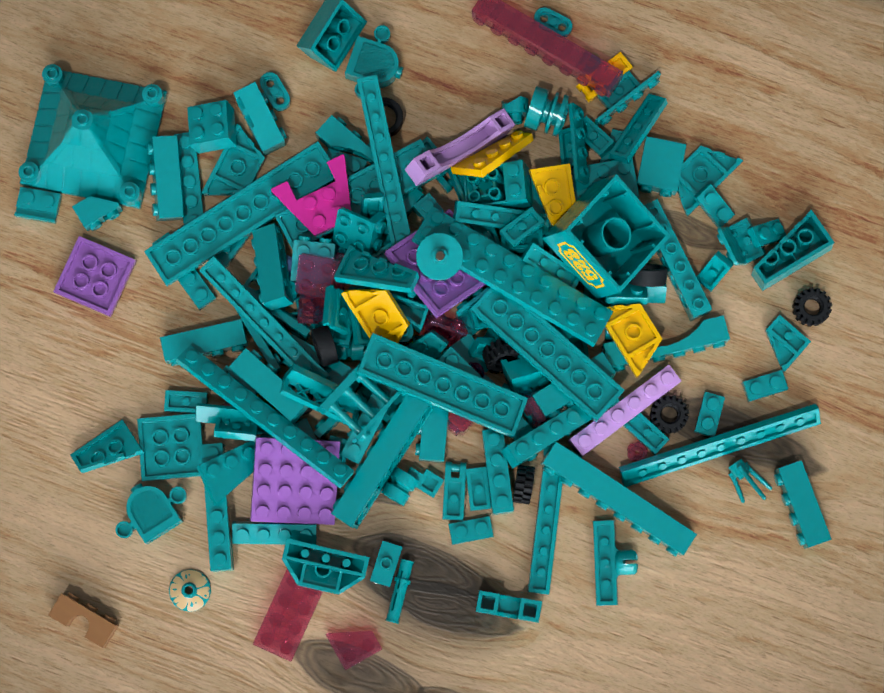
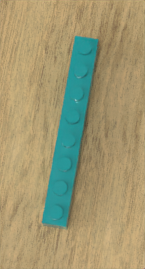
(381, 460)
(618, 499)

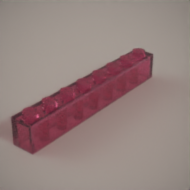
(547, 45)

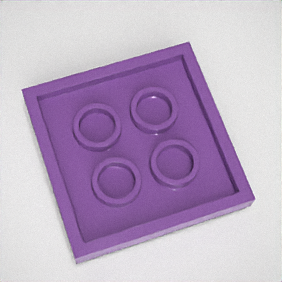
(94, 276)

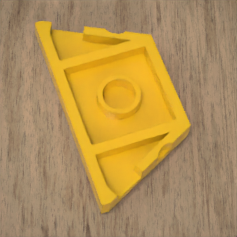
(377, 312)
(633, 335)

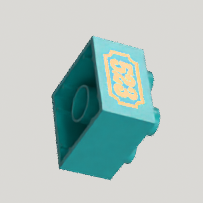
(606, 237)

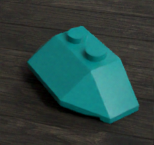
(323, 567)

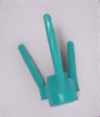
(741, 469)

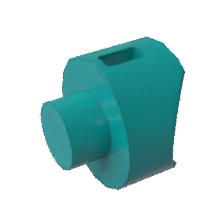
(516, 109)

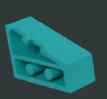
(260, 119)
(412, 307)

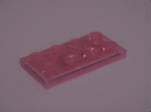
(287, 618)

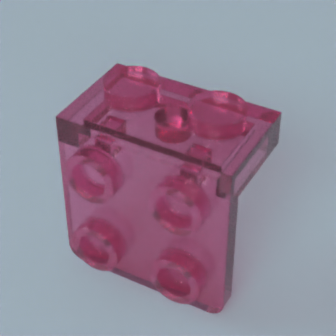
(317, 273)

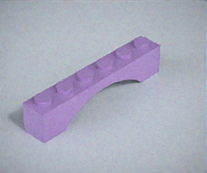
(440, 159)
(624, 411)

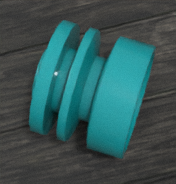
(546, 111)

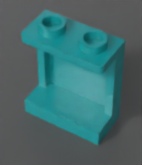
(660, 166)

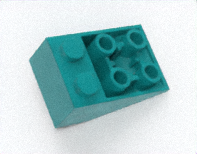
(503, 187)

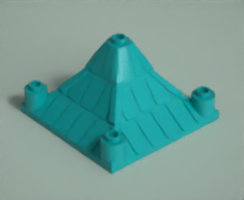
(93, 137)

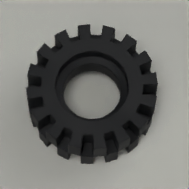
(806, 318)
(498, 351)
(678, 405)
(523, 484)

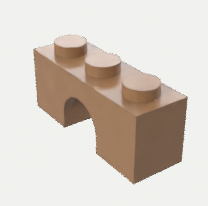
(100, 627)

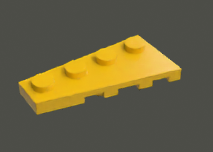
(493, 156)
(554, 189)

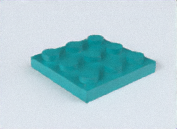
(170, 447)

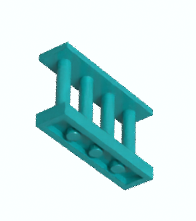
(345, 390)

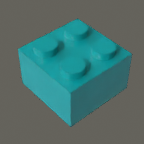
(212, 126)

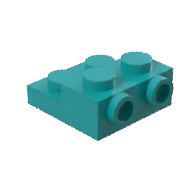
(303, 244)

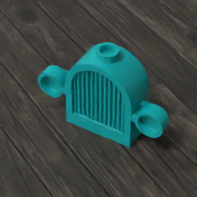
(374, 58)
(151, 512)

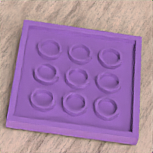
(435, 294)
(289, 488)

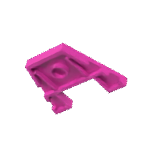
(319, 209)

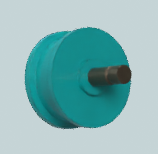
(439, 256)

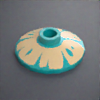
(200, 593)

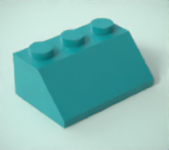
(332, 33)

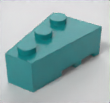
(522, 376)

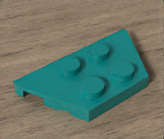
(235, 167)
(702, 169)

